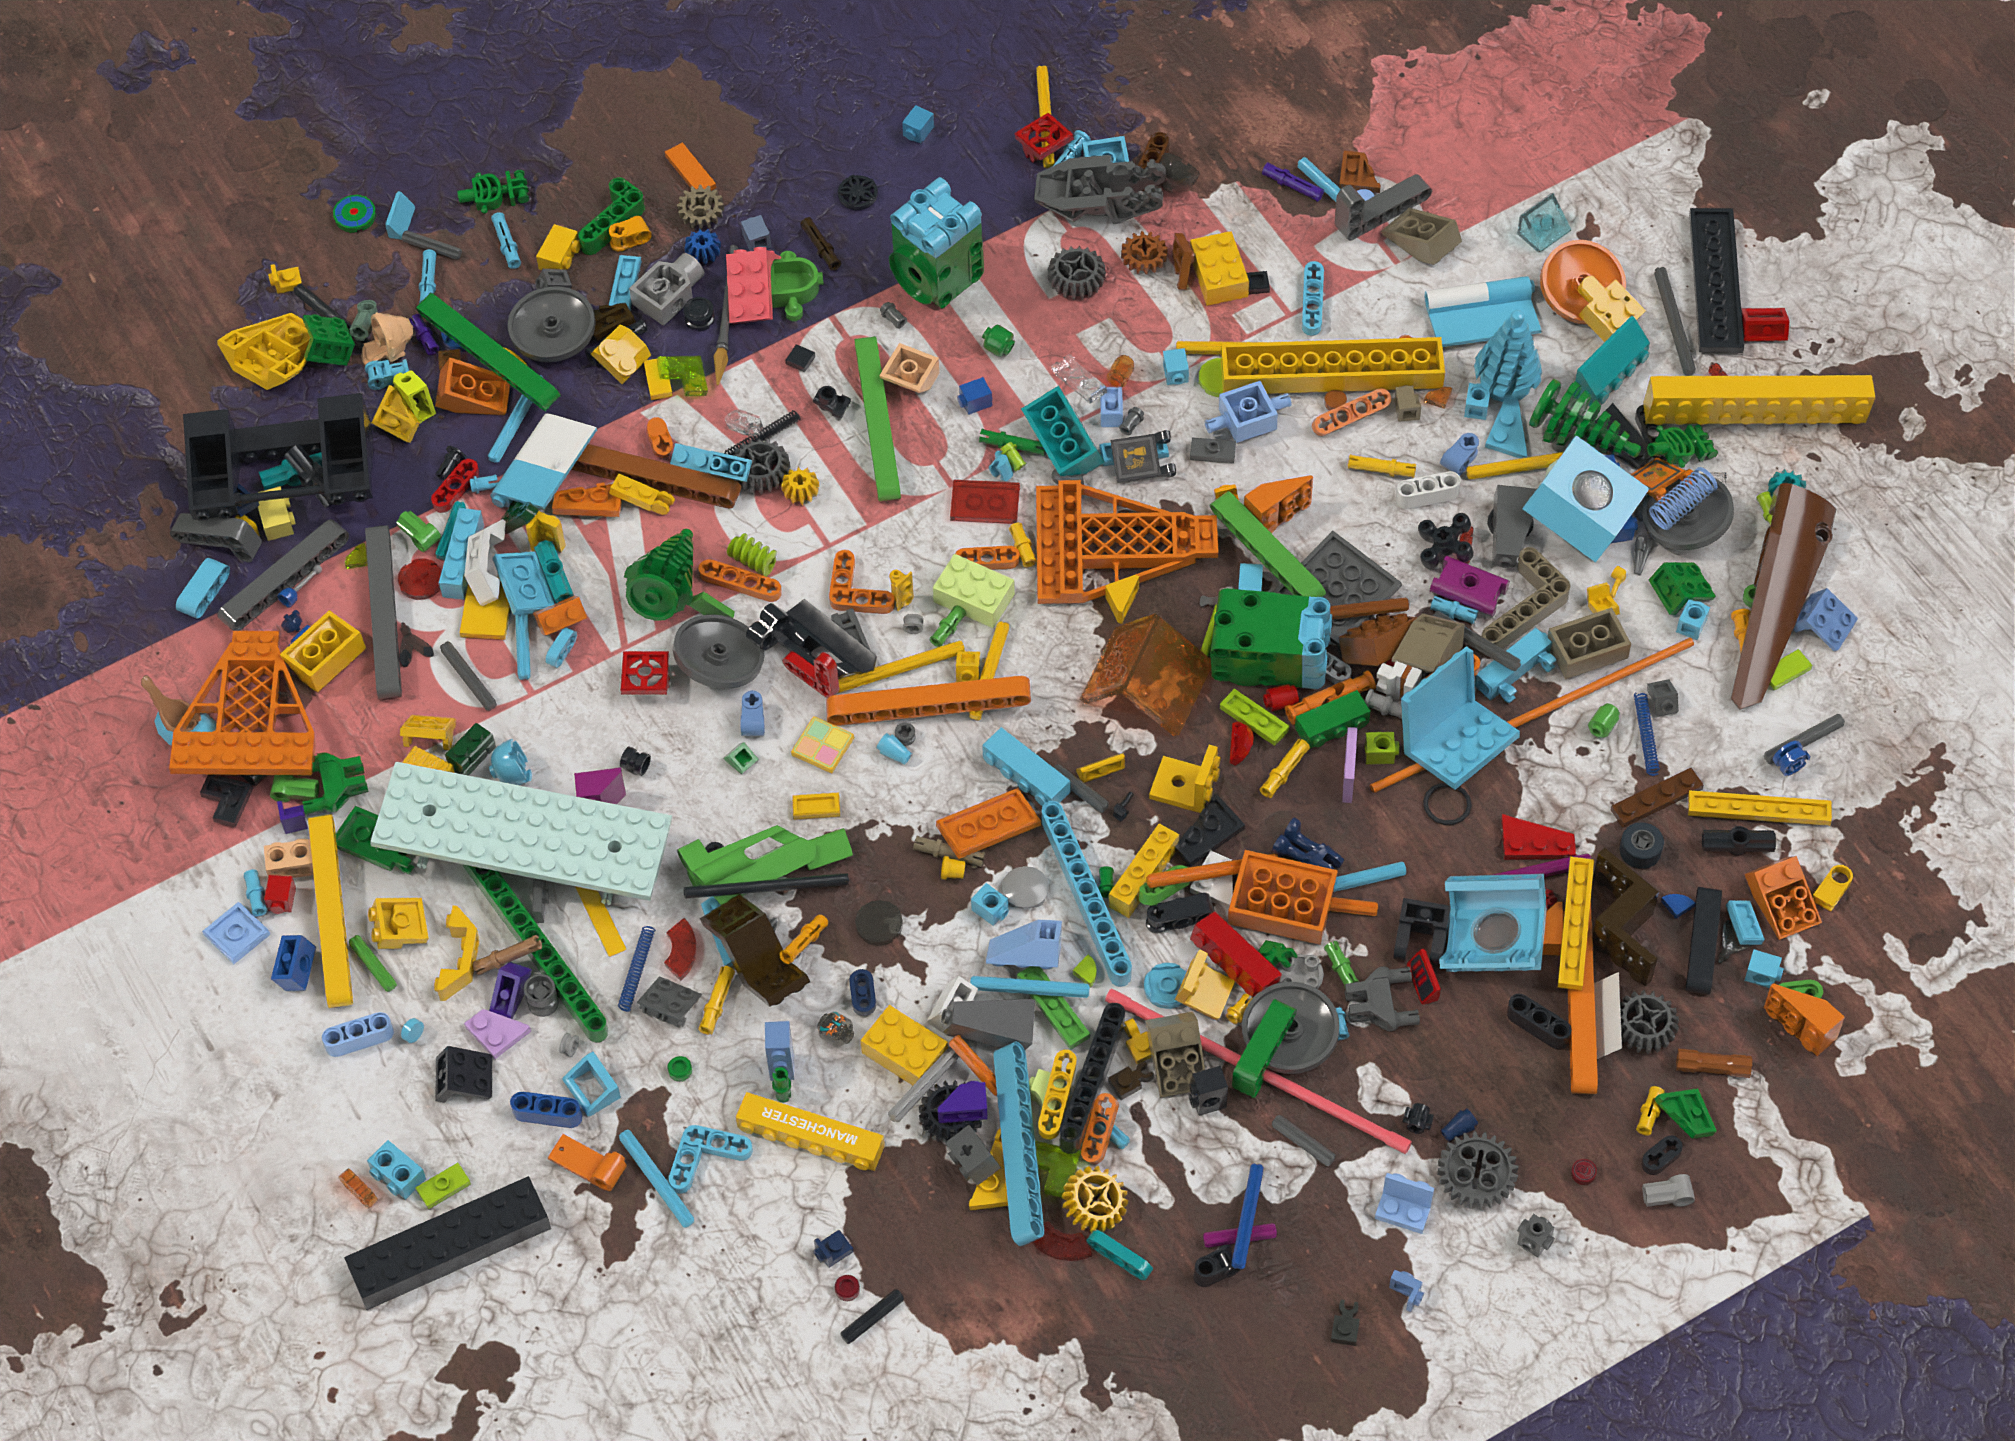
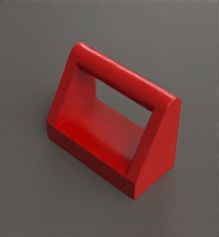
(1765, 324)

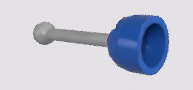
(289, 596)

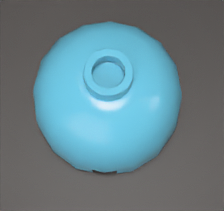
(509, 764)

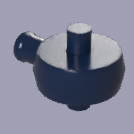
(292, 622)

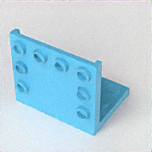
(1450, 729)

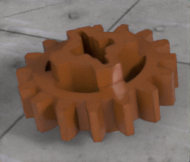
(1134, 250)

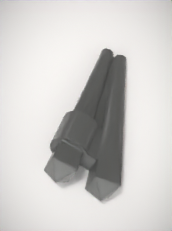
(1641, 553)

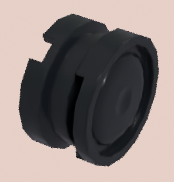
(699, 313)

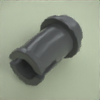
(891, 313)
(1134, 417)

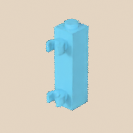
(1531, 650)

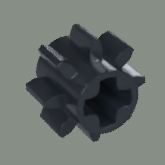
(1418, 1118)

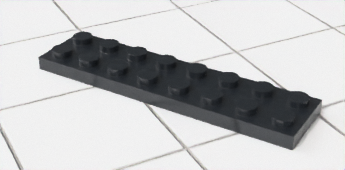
(1716, 280)

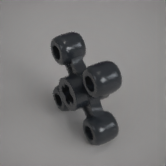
(1445, 540)

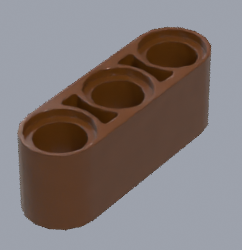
(1156, 147)

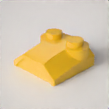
(621, 353)

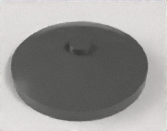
(551, 324)
(1700, 526)
(717, 652)
(1311, 1034)

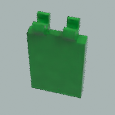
(355, 839)

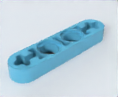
(1312, 298)

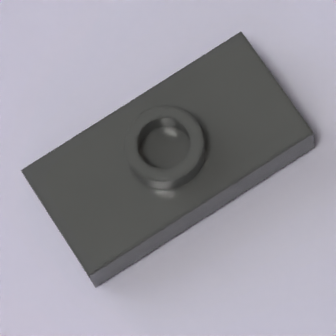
(1213, 450)
(540, 897)

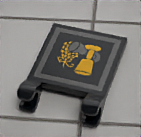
(1138, 457)

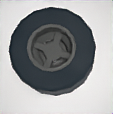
(1641, 845)

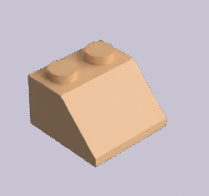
(911, 369)

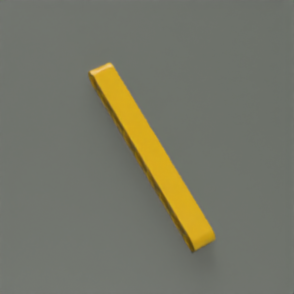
(330, 911)

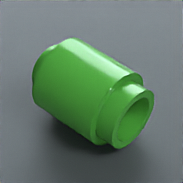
(1604, 720)

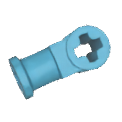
(384, 372)

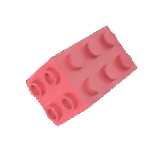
(750, 285)

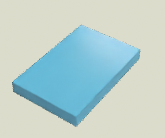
(523, 582)

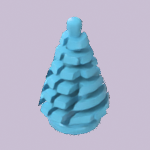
(1509, 361)

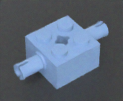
(1248, 412)

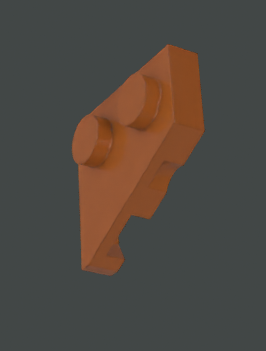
(1182, 258)

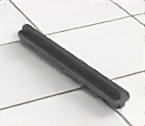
(1486, 646)

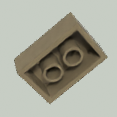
(1589, 643)

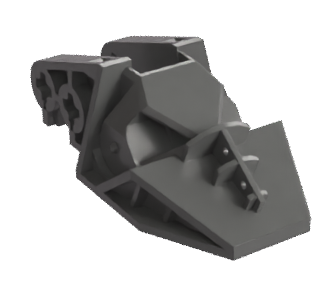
(1100, 188)

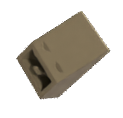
(1430, 643)
(1175, 1051)

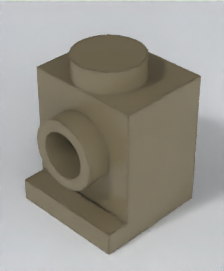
(1407, 404)

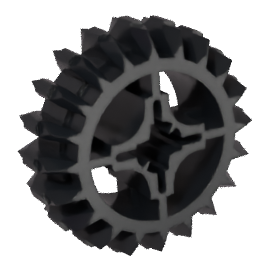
(929, 1115)

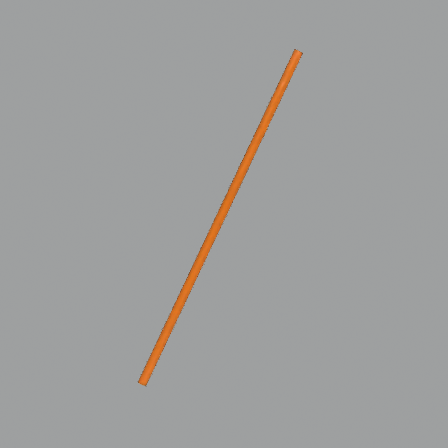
(1557, 703)

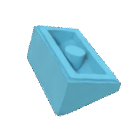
(399, 216)

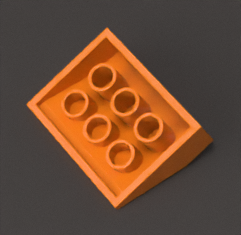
(1282, 897)

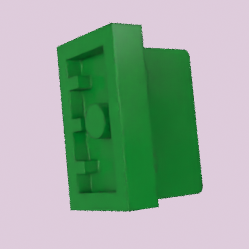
(328, 341)
(1678, 583)

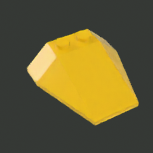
(268, 350)

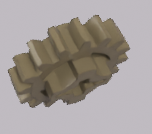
(700, 207)

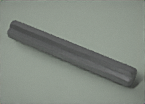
(468, 676)
(1810, 735)

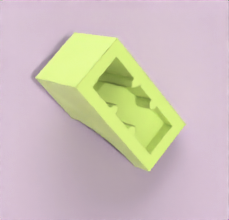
(1038, 1088)

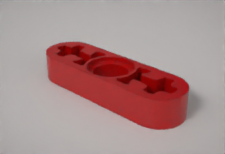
(454, 494)

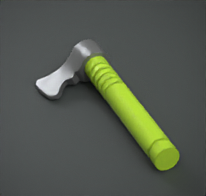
(1212, 602)

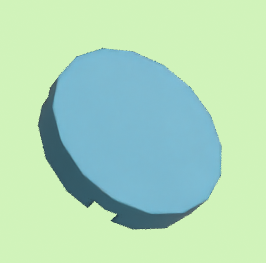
(1163, 985)

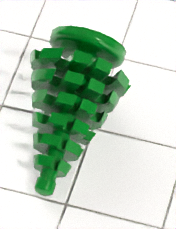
(1569, 416)
(662, 578)

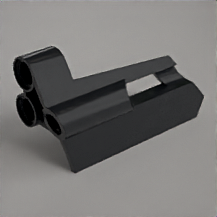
(806, 629)

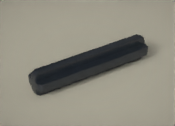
(872, 1316)

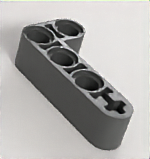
(218, 532)

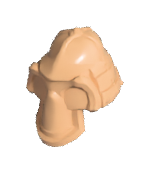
(390, 337)

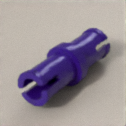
(424, 334)

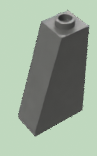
(1509, 523)
(991, 1021)

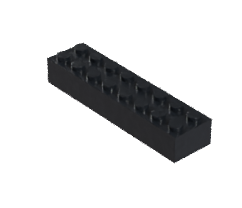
(447, 1243)

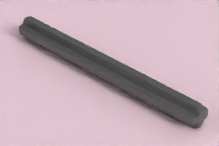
(1674, 321)

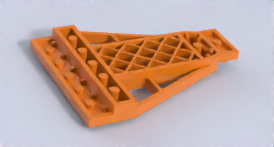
(1061, 546)
(245, 750)

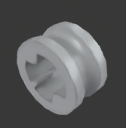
(913, 623)
(569, 1044)

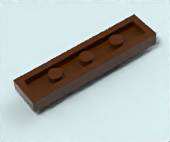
(1656, 797)

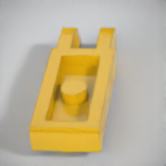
(641, 495)

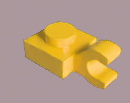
(1138, 1043)

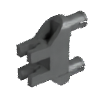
(1378, 999)

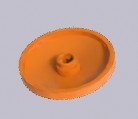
(1568, 267)

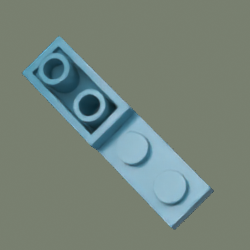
(711, 462)

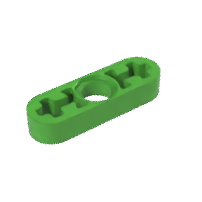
(1155, 895)

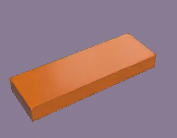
(689, 167)

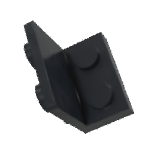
(463, 1073)

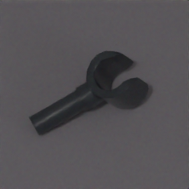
(1120, 811)

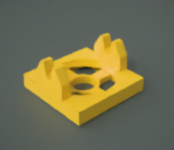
(428, 727)

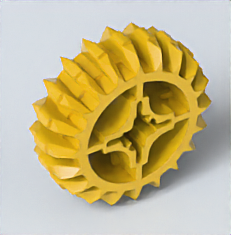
(1077, 1184)

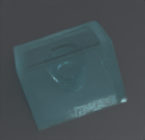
(1543, 223)

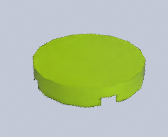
(1211, 377)

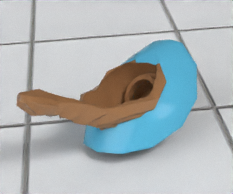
(171, 712)

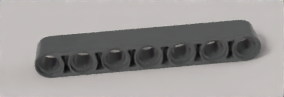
(283, 574)

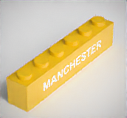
(810, 1132)

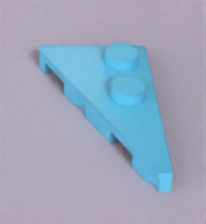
(1507, 431)

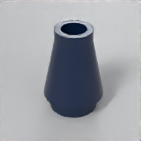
(1461, 1123)

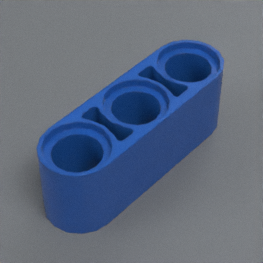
(554, 1117)

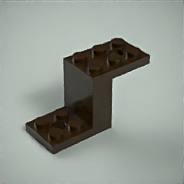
(1626, 915)
(754, 950)

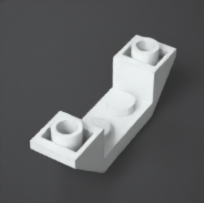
(482, 583)

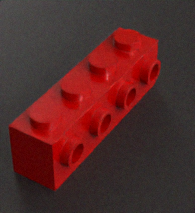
(1234, 954)

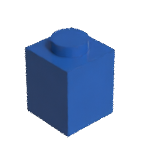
(975, 396)

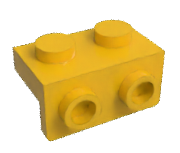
(547, 528)

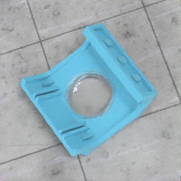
(1586, 498)
(1495, 923)

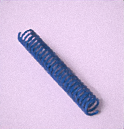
(1643, 739)
(631, 969)

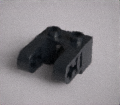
(1426, 919)

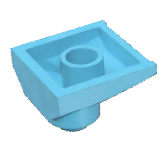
(1111, 146)

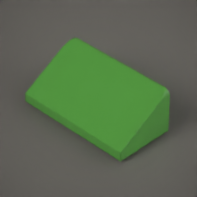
(830, 848)

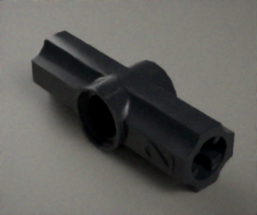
(308, 471)
(1751, 840)

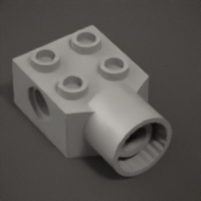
(666, 287)

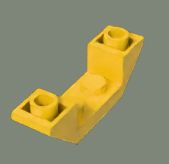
(451, 980)

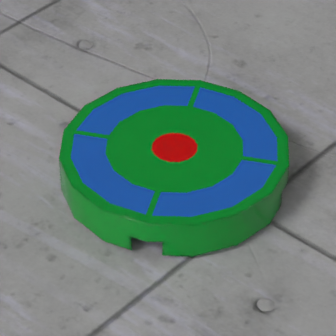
(354, 213)

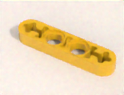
(1058, 1094)

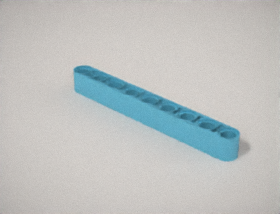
(1086, 902)
(1018, 1144)

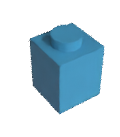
(918, 124)

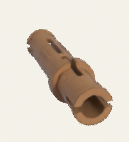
(499, 958)

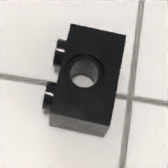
(1208, 1091)

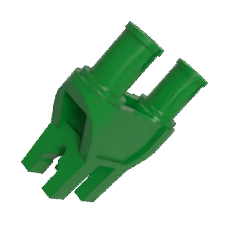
(335, 781)

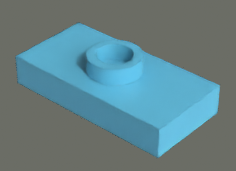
(1745, 922)

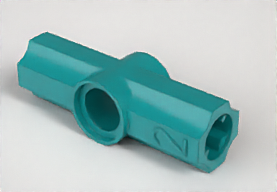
(283, 474)
(551, 563)

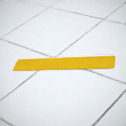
(601, 920)

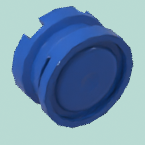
(1791, 758)

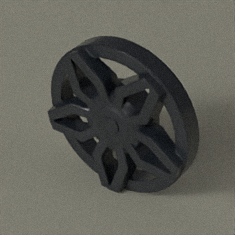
(857, 192)

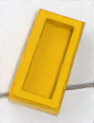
(658, 387)
(816, 806)

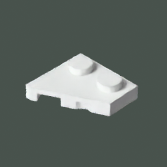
(1218, 888)

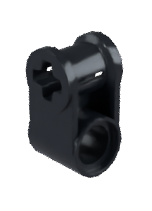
(1219, 1265)

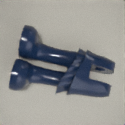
(1317, 853)

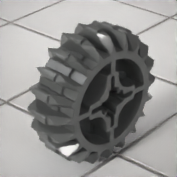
(1077, 277)
(763, 458)
(1650, 1010)

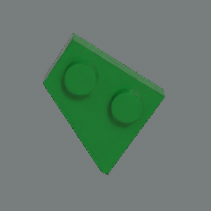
(1688, 1112)

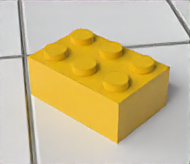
(1219, 268)
(902, 1045)

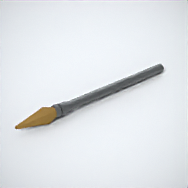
(720, 355)

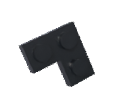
(231, 796)

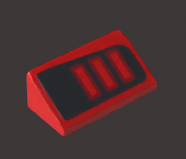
(1424, 978)

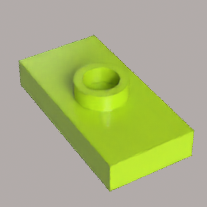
(443, 1185)

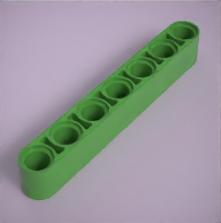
(1266, 547)

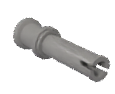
(1383, 704)

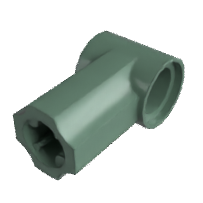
(361, 325)

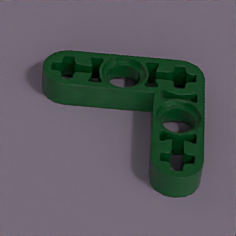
(518, 515)

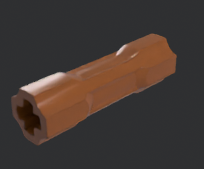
(1698, 1061)

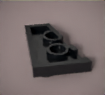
(1643, 457)
(1211, 830)

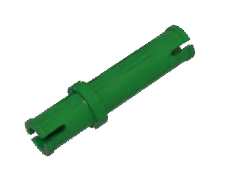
(1002, 439)

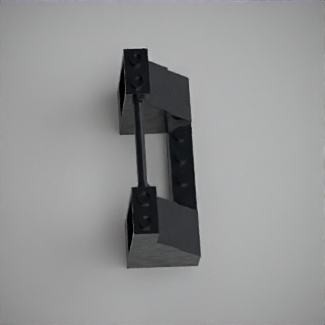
(217, 449)

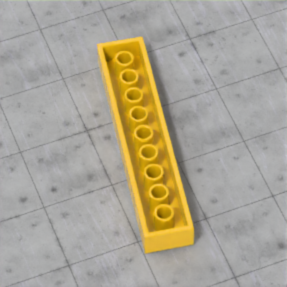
(1334, 365)
(1758, 399)

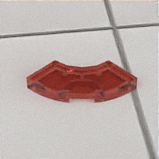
(683, 949)
(1062, 1245)

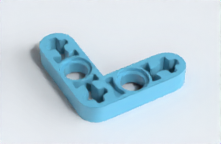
(697, 1147)

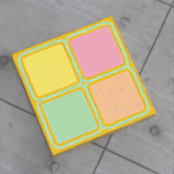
(822, 744)

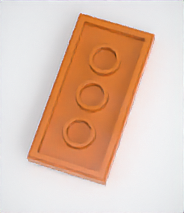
(988, 823)

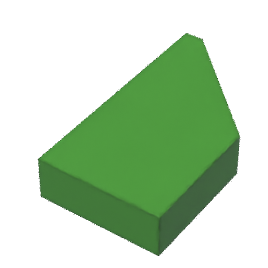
(710, 606)

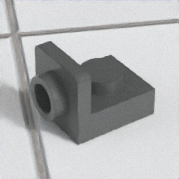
(552, 278)
(1664, 697)

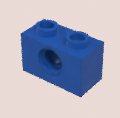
(293, 963)

